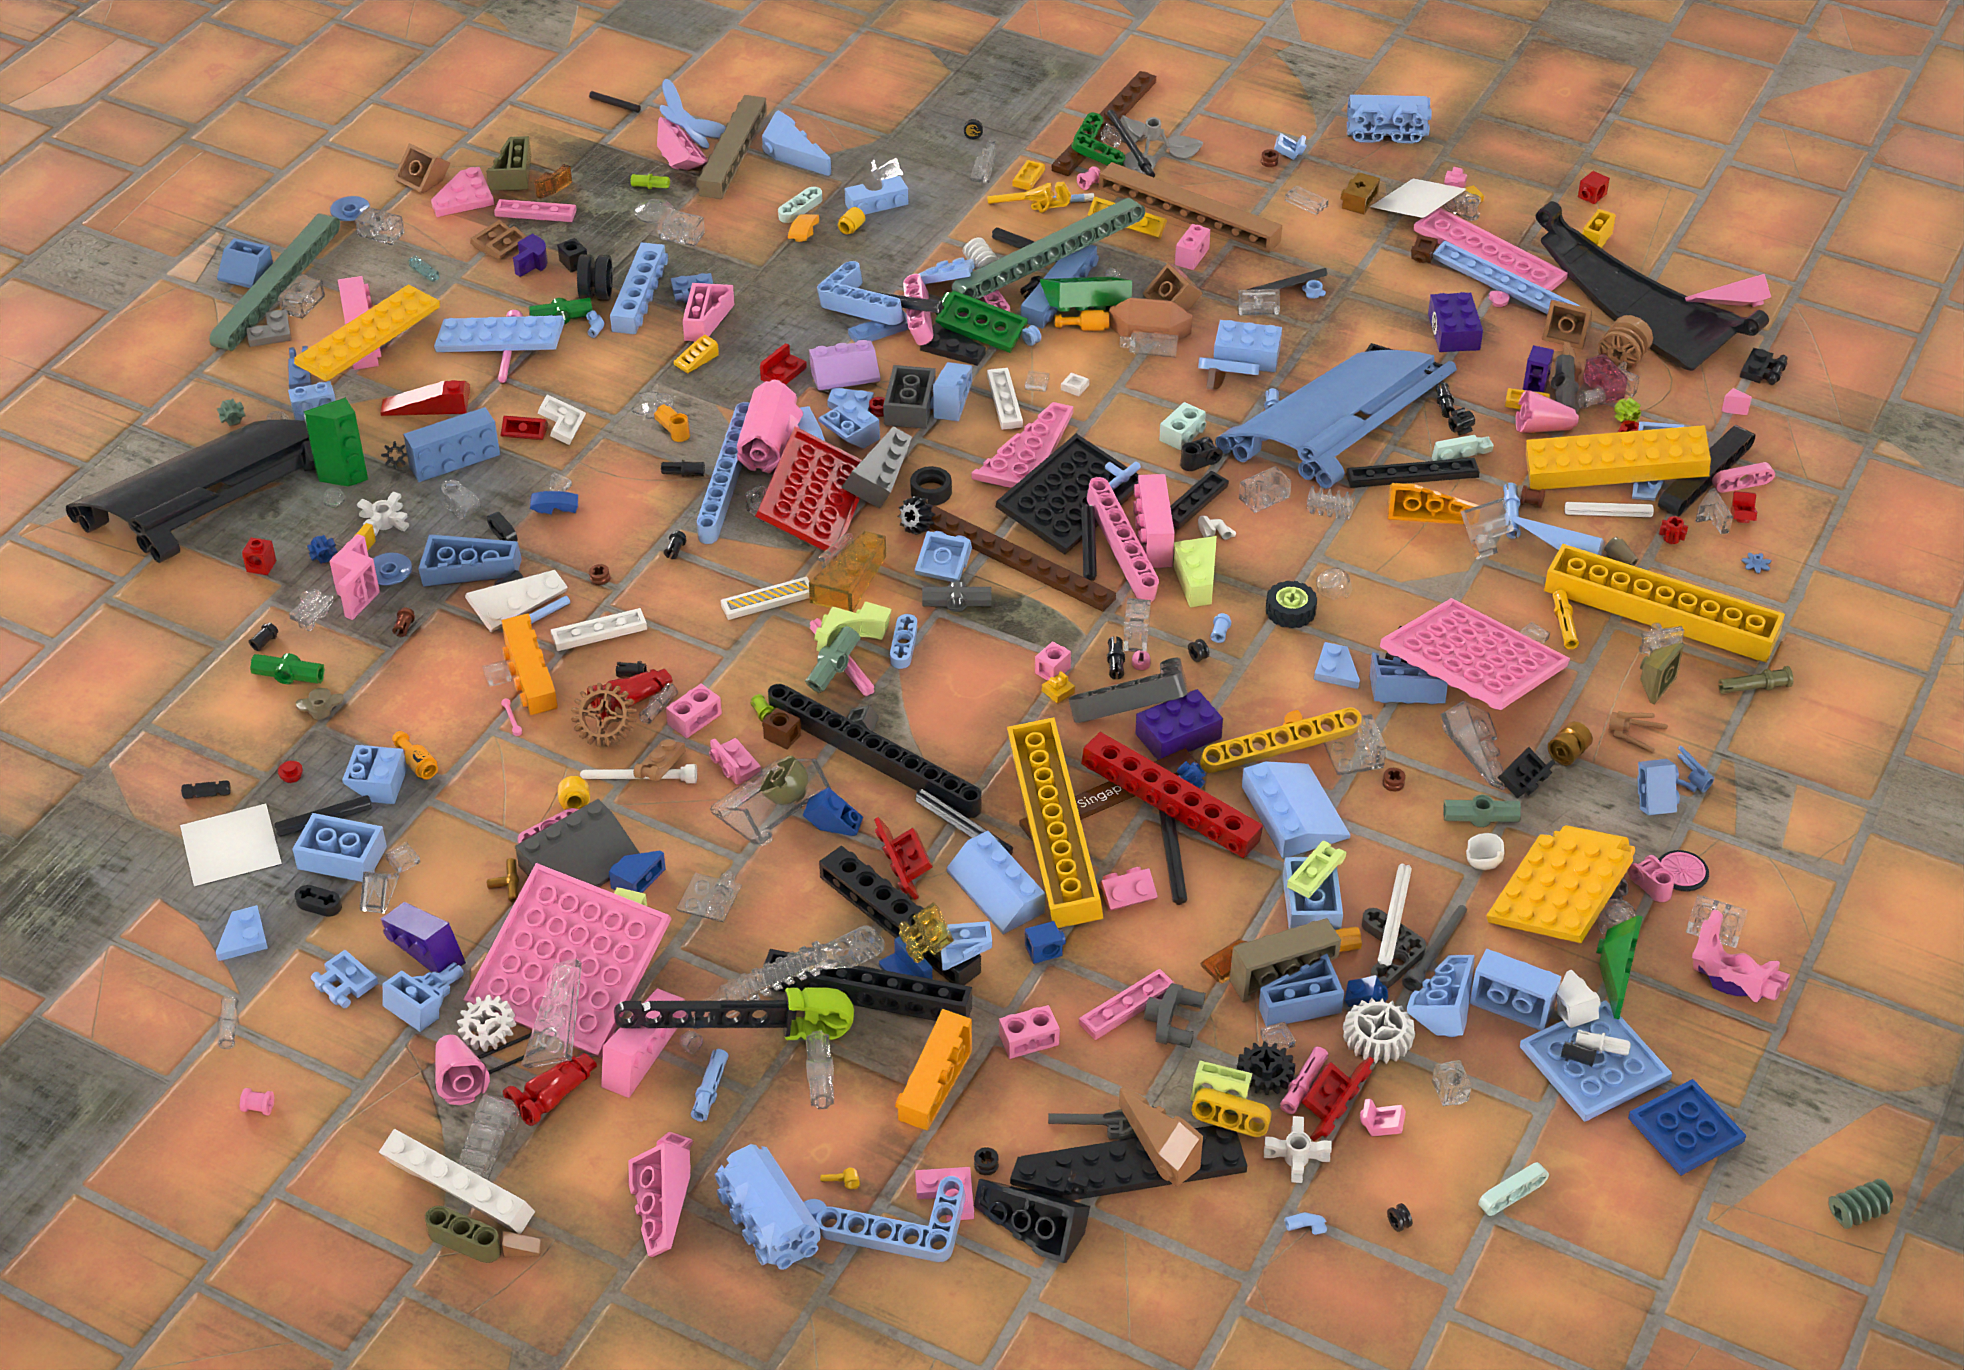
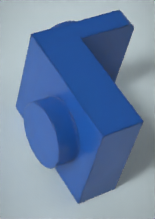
(1364, 990)

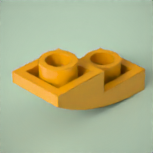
(803, 227)

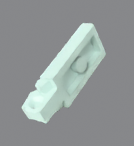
(1461, 447)

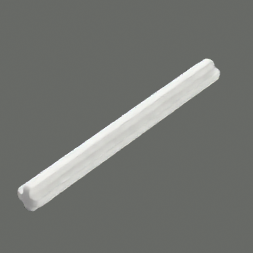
(1394, 914)

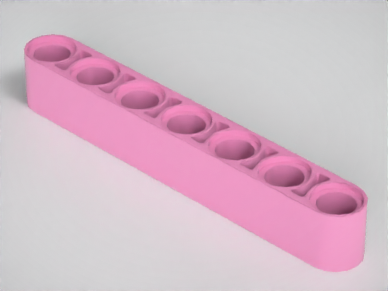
(1122, 539)

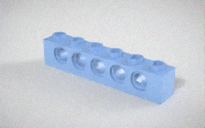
(638, 288)

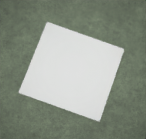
(1418, 198)
(230, 844)

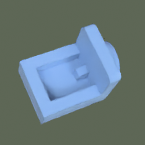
(1289, 147)

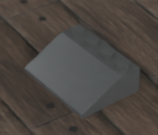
(579, 845)

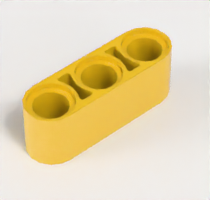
(1243, 1107)

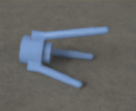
(1699, 776)

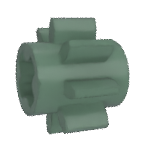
(231, 412)

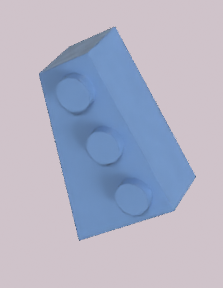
(1303, 995)

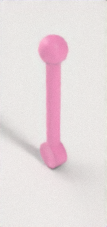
(517, 730)

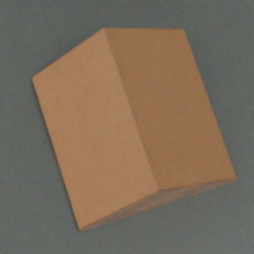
(1567, 324)

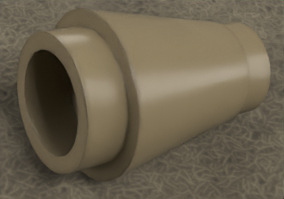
(1620, 551)

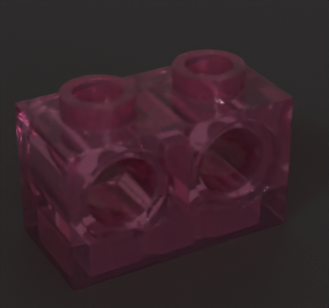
(1604, 373)

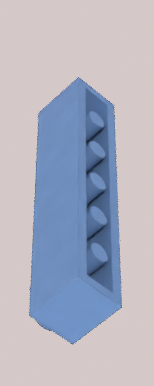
(1075, 265)

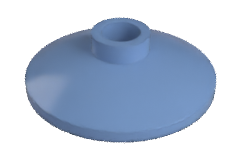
(348, 207)
(392, 568)

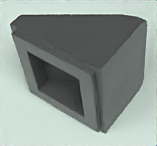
(864, 716)

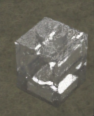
(1451, 1083)

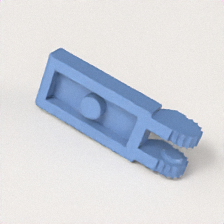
(297, 376)

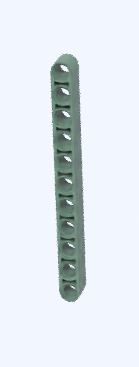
(1050, 249)
(274, 281)

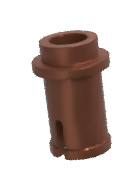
(404, 619)

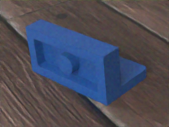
(902, 963)

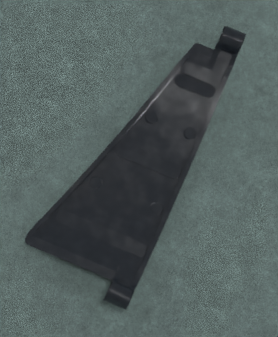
(1680, 329)

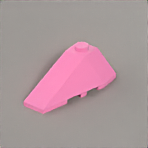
(1739, 293)
(660, 1185)

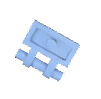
(347, 971)

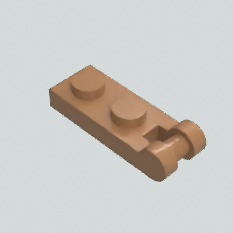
(660, 760)

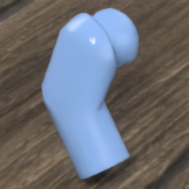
(596, 323)
(1306, 1219)

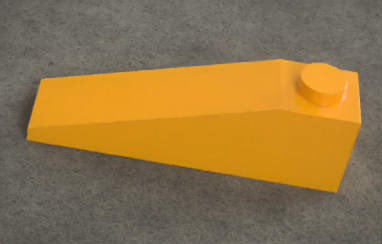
(1421, 504)

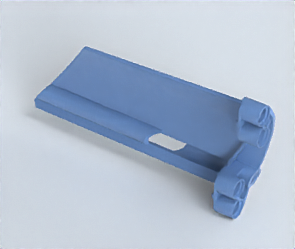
(1320, 414)

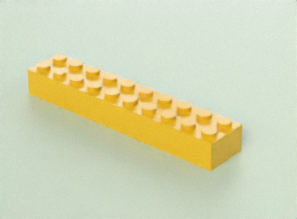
(1664, 600)
(1054, 823)

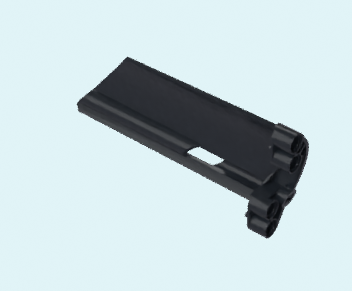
(177, 489)

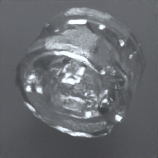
(1614, 914)

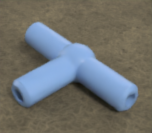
(1121, 475)

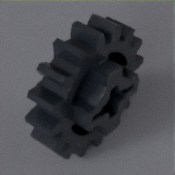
(1268, 1066)

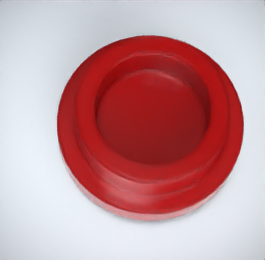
(290, 771)

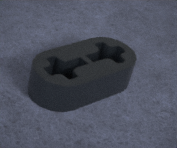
(501, 527)
(321, 901)

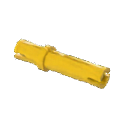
(1565, 619)

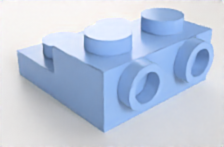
(943, 556)

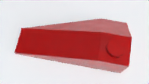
(435, 399)

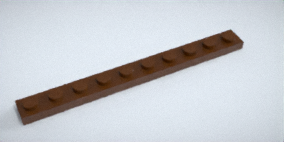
(1121, 104)
(1024, 561)

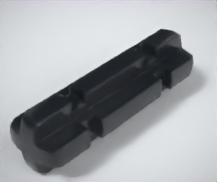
(206, 789)

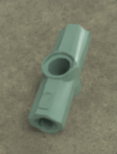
(832, 659)
(1482, 810)

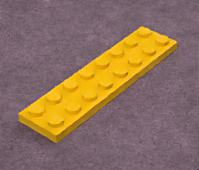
(366, 333)

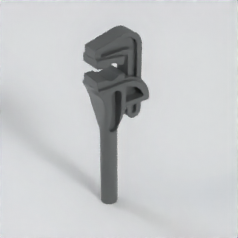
(1116, 1122)

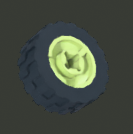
(1291, 604)

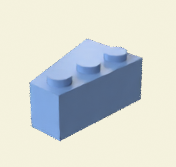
(1404, 683)

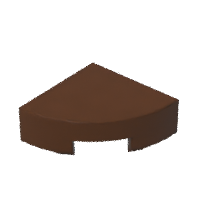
(1215, 378)

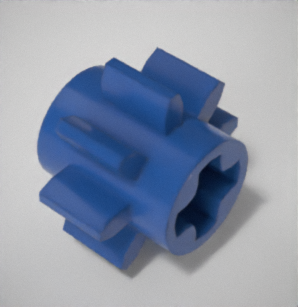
(322, 549)
(1192, 773)

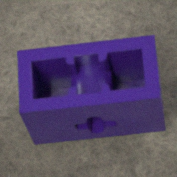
(1538, 369)

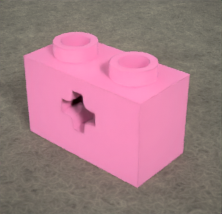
(1192, 247)

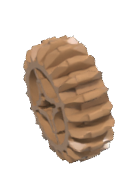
(605, 704)

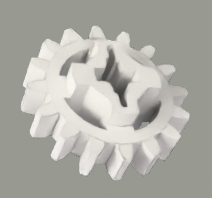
(485, 1022)

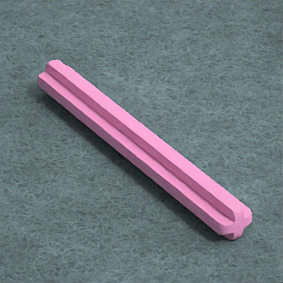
(852, 668)

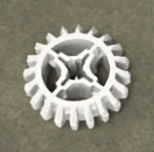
(1378, 1030)

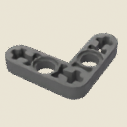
(1404, 942)

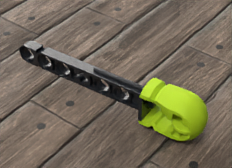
(824, 1009)

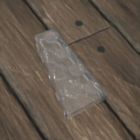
(556, 1019)

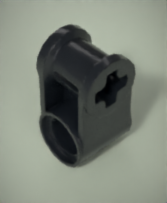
(1199, 454)

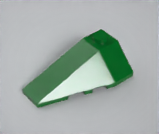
(1616, 960)

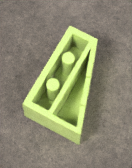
(1195, 569)

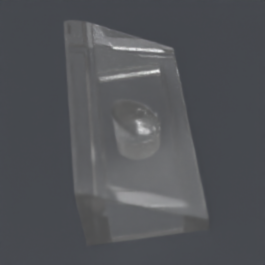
(1258, 302)

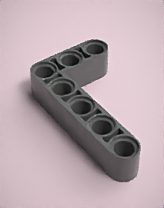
(1132, 694)

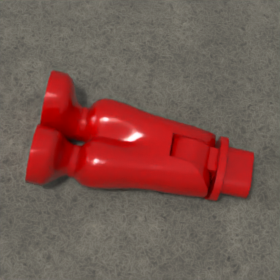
(638, 687)
(549, 1088)

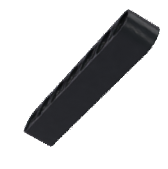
(1723, 456)

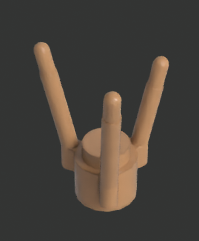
(1622, 721)

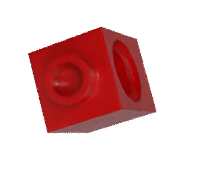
(1593, 187)
(259, 556)

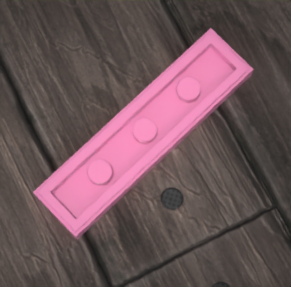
(535, 210)
(1124, 1005)

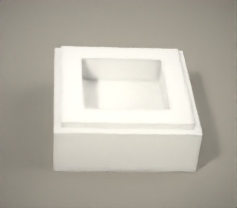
(1075, 384)

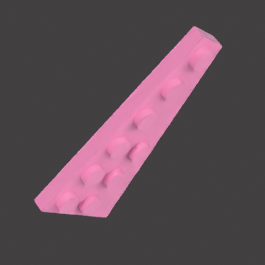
(1026, 449)

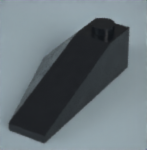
(1042, 1221)

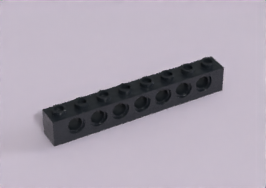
(884, 905)
(887, 990)

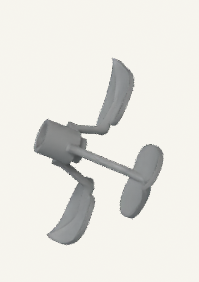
(1180, 146)

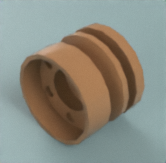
(1626, 341)

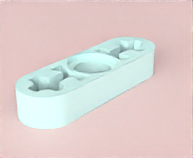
(791, 210)
(1513, 1189)

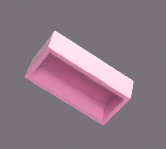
(1154, 519)

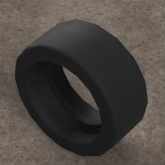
(931, 475)

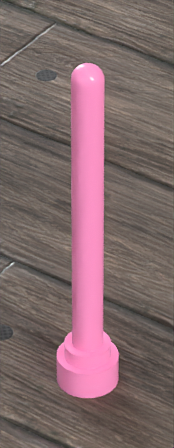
(507, 354)

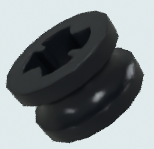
(1198, 650)
(982, 1154)
(1399, 1217)

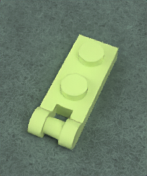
(1316, 869)

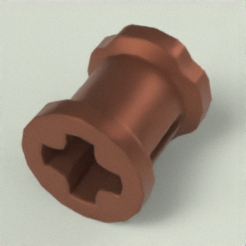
(1532, 496)

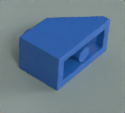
(637, 871)

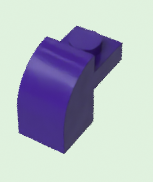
(531, 255)

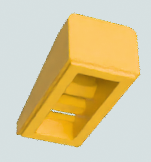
(703, 349)

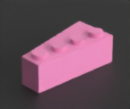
(634, 1050)

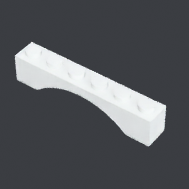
(457, 1180)

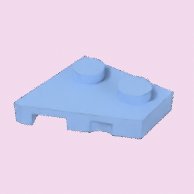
(1336, 666)

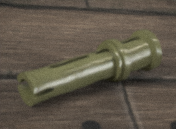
(1767, 679)

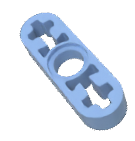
(1229, 366)
(906, 648)

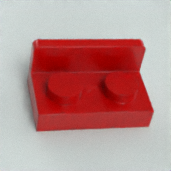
(781, 366)

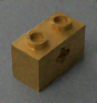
(1360, 193)

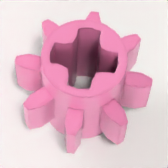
(1456, 178)

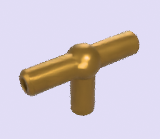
(510, 880)

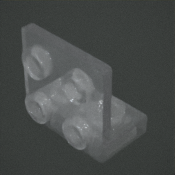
(1358, 751)

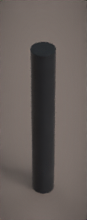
(614, 101)

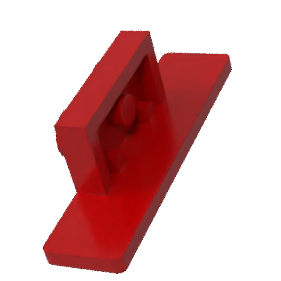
(906, 854)
(1331, 1092)

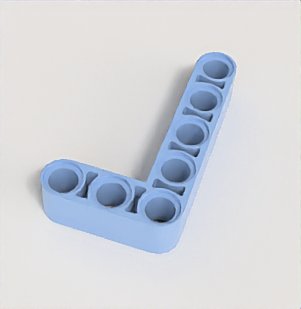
(841, 294)
(899, 1229)

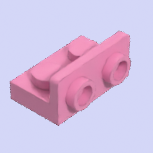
(734, 760)

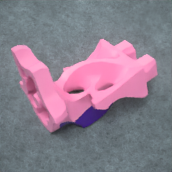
(1736, 972)

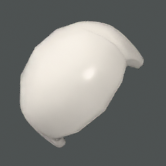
(1485, 851)

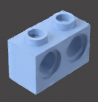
(310, 397)

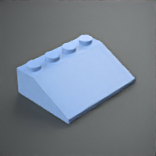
(1292, 806)

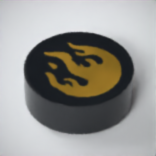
(973, 129)

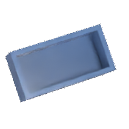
(451, 444)

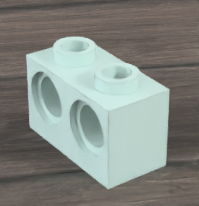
(1182, 425)

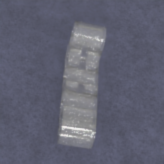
(491, 1121)

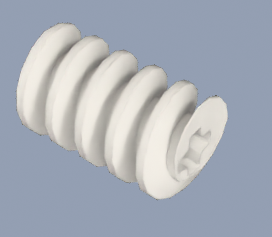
(980, 252)

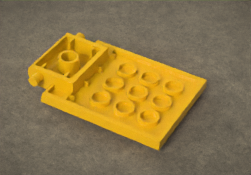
(1563, 883)

